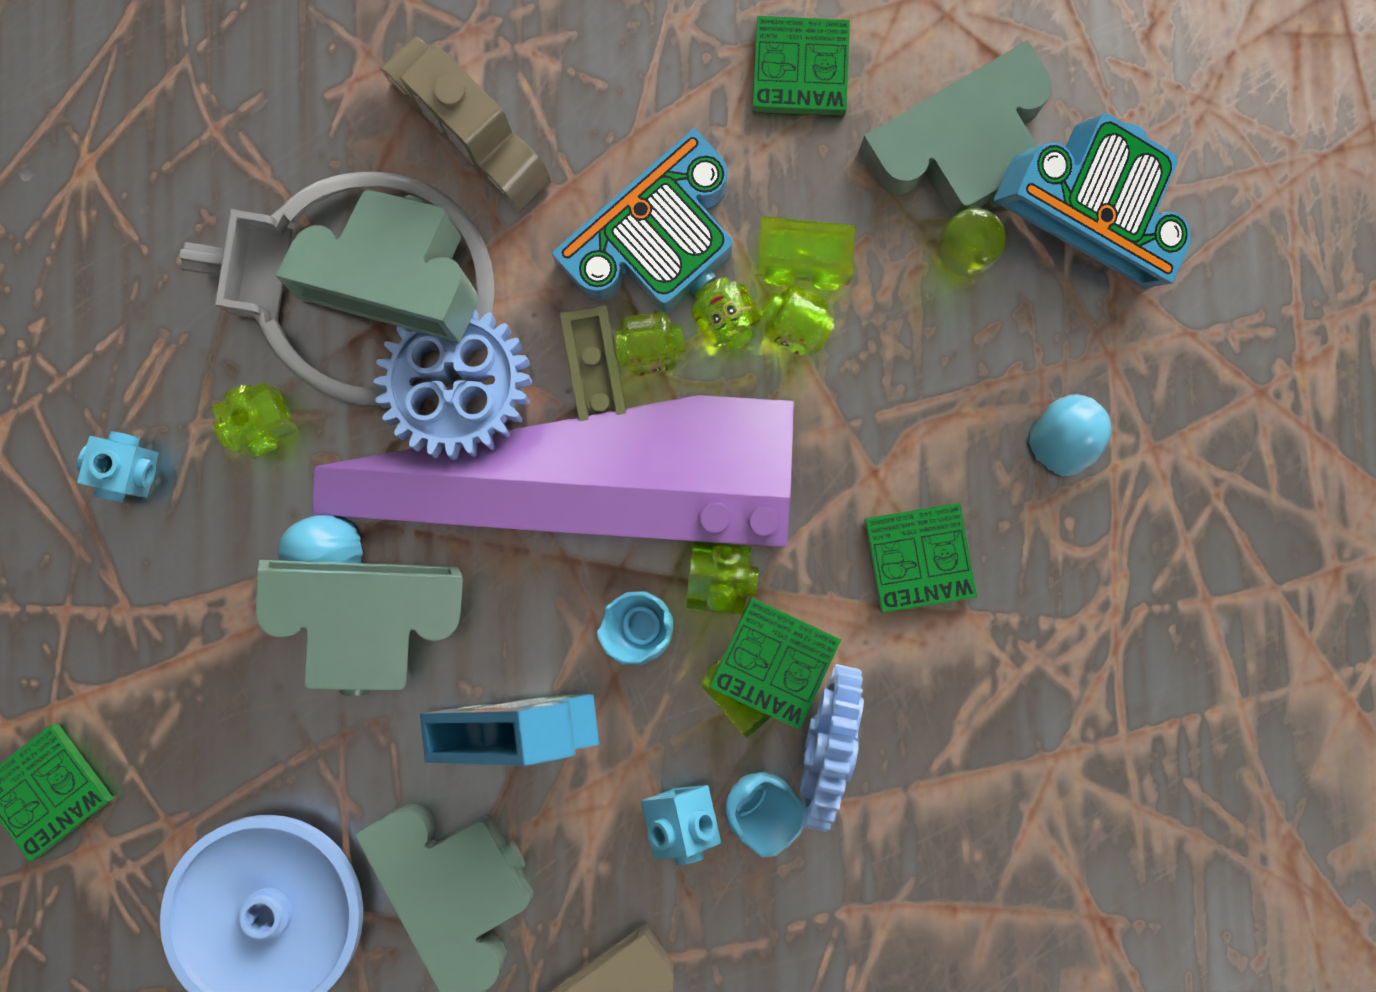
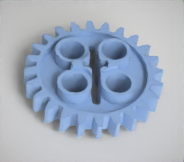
(450, 424)
(831, 748)

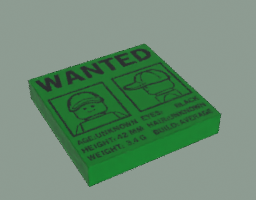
(801, 65)
(920, 557)
(774, 663)
(47, 792)

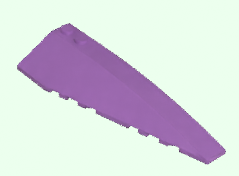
(657, 472)

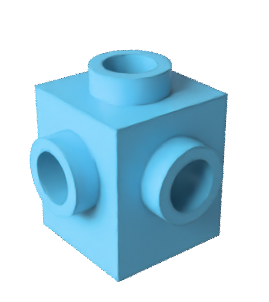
(117, 467)
(681, 824)

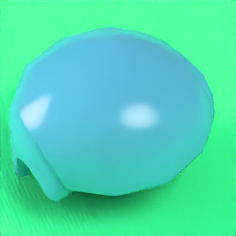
(636, 628)

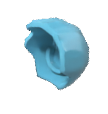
(1071, 434)
(321, 540)
(764, 813)

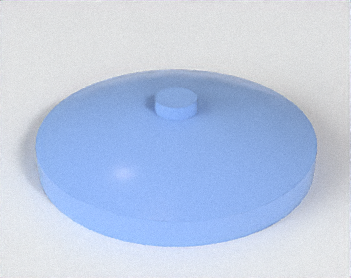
(262, 909)

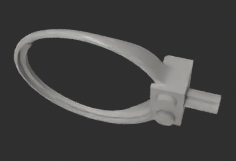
(260, 242)

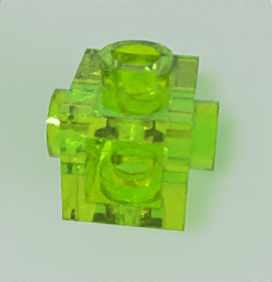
(252, 419)
(720, 577)

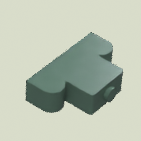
(963, 132)
(386, 267)
(357, 617)
(449, 891)

